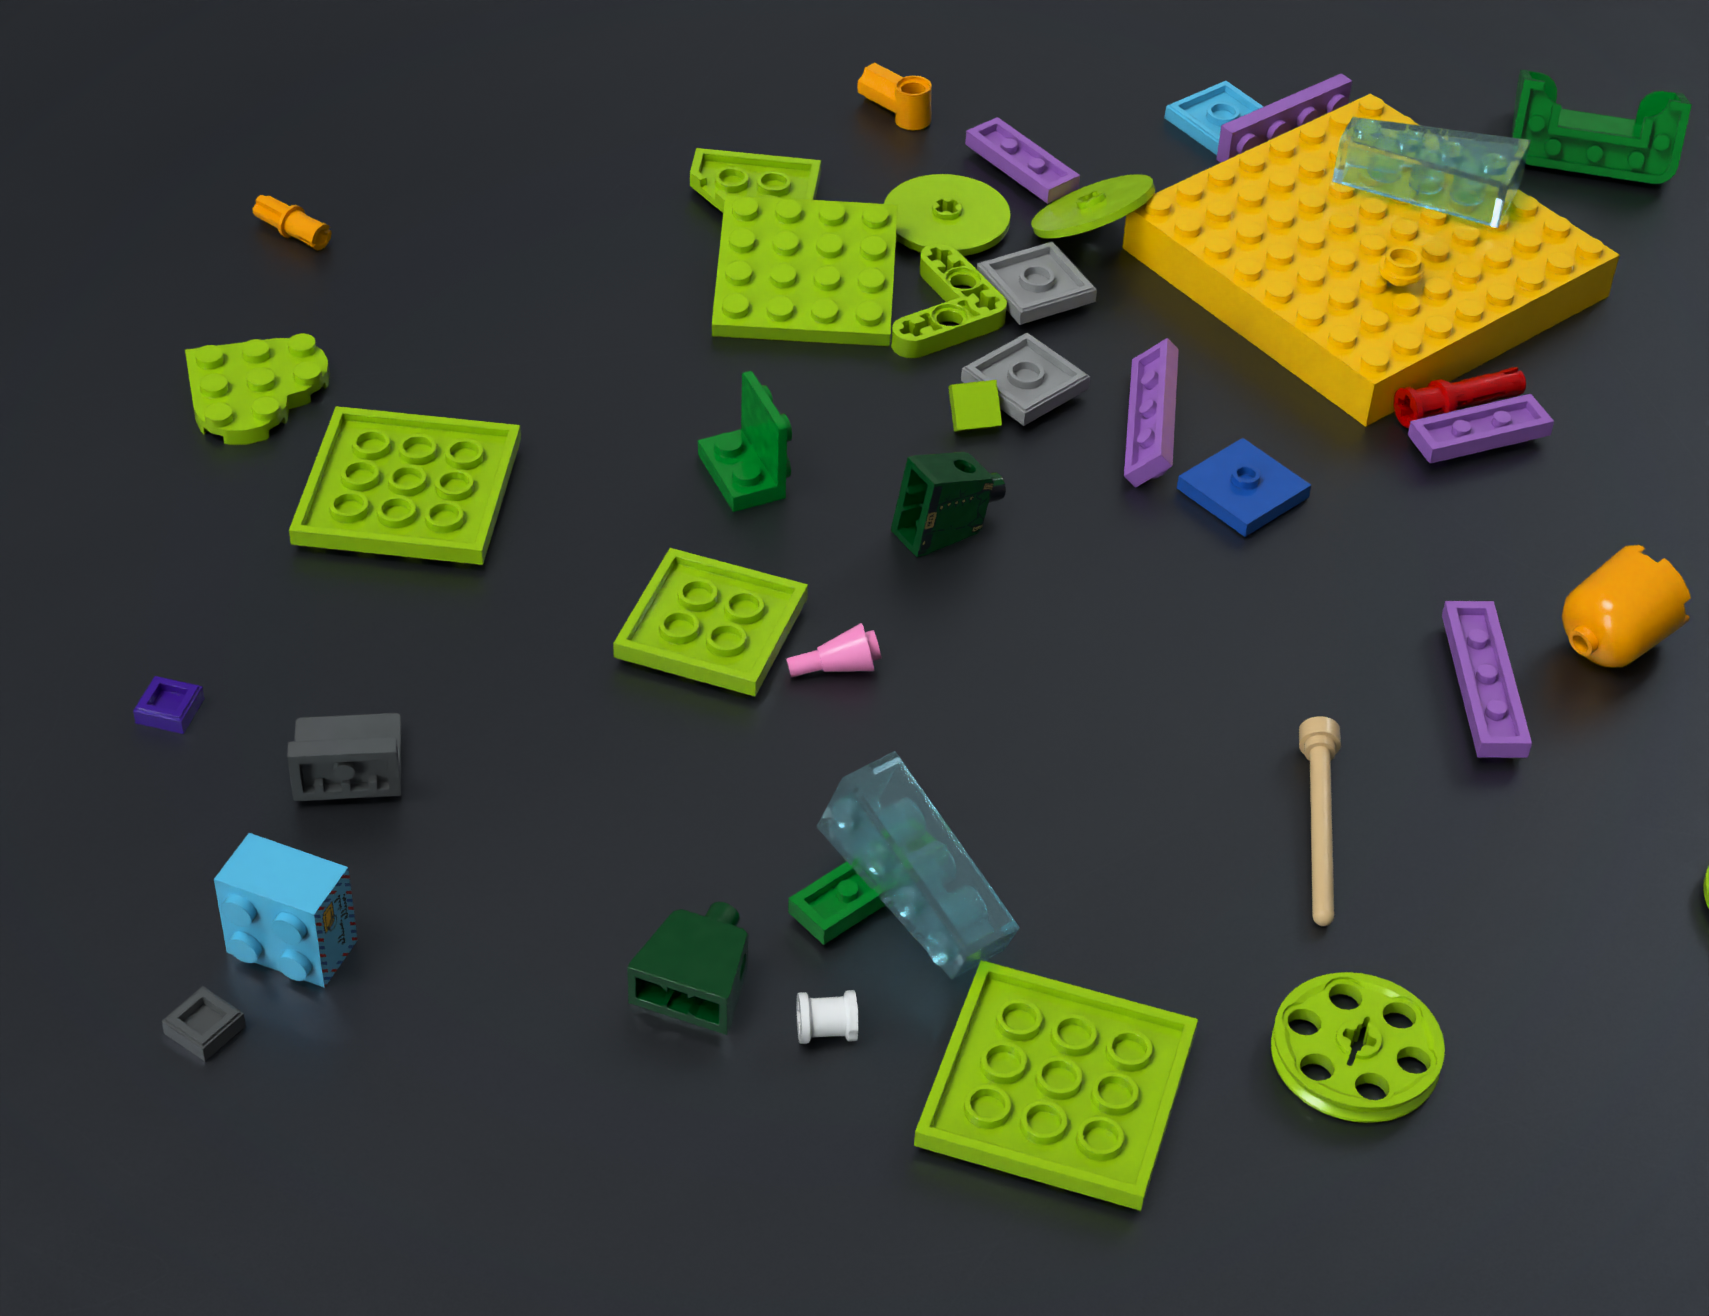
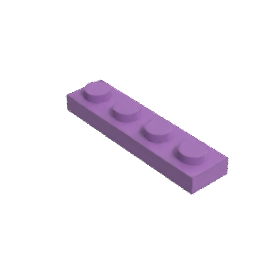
(1282, 116)
(1151, 413)
(1486, 679)

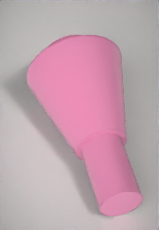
(845, 653)

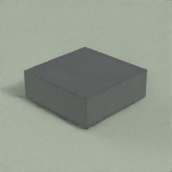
(203, 1023)

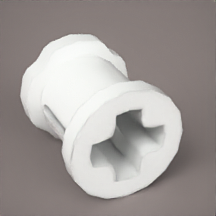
(827, 1016)

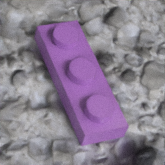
(1022, 160)
(1480, 428)

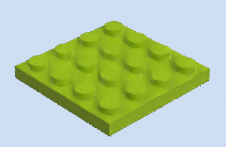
(805, 271)
(406, 485)
(1057, 1084)

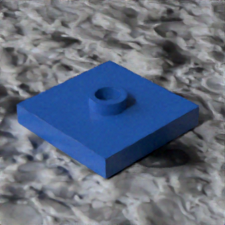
(1243, 487)

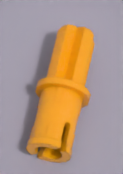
(292, 222)

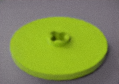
(1093, 206)
(949, 212)

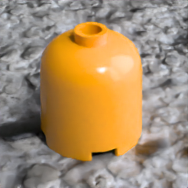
(1625, 608)

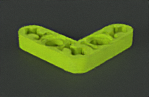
(922, 332)

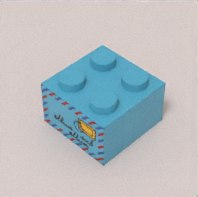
(286, 910)

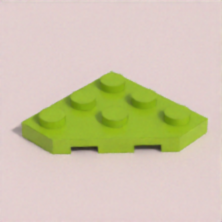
(749, 174)

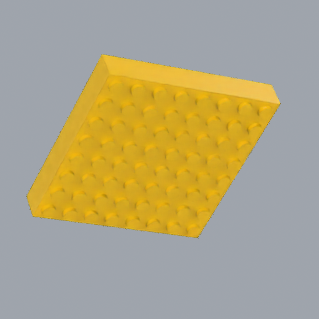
(1299, 275)

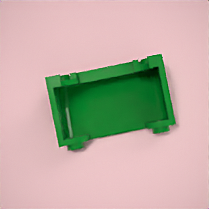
(1599, 144)

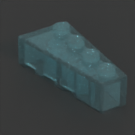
(1433, 167)
(916, 865)

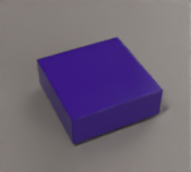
(169, 704)

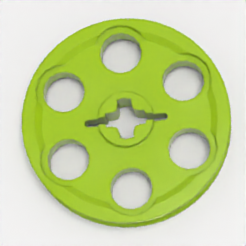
(1377, 1058)

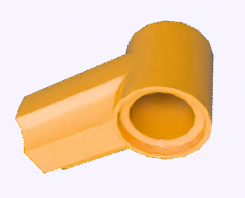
(905, 96)

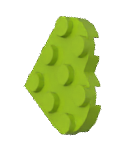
(253, 384)

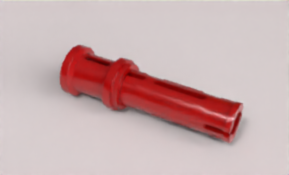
(1445, 397)

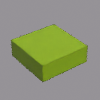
(975, 405)

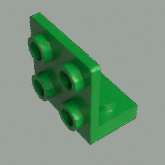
(752, 461)

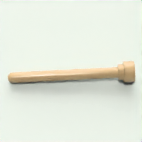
(1320, 743)

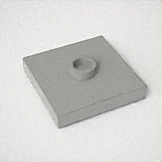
(1038, 282)
(1028, 378)

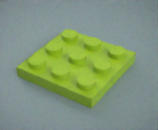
(711, 621)

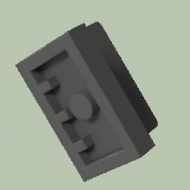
(346, 757)

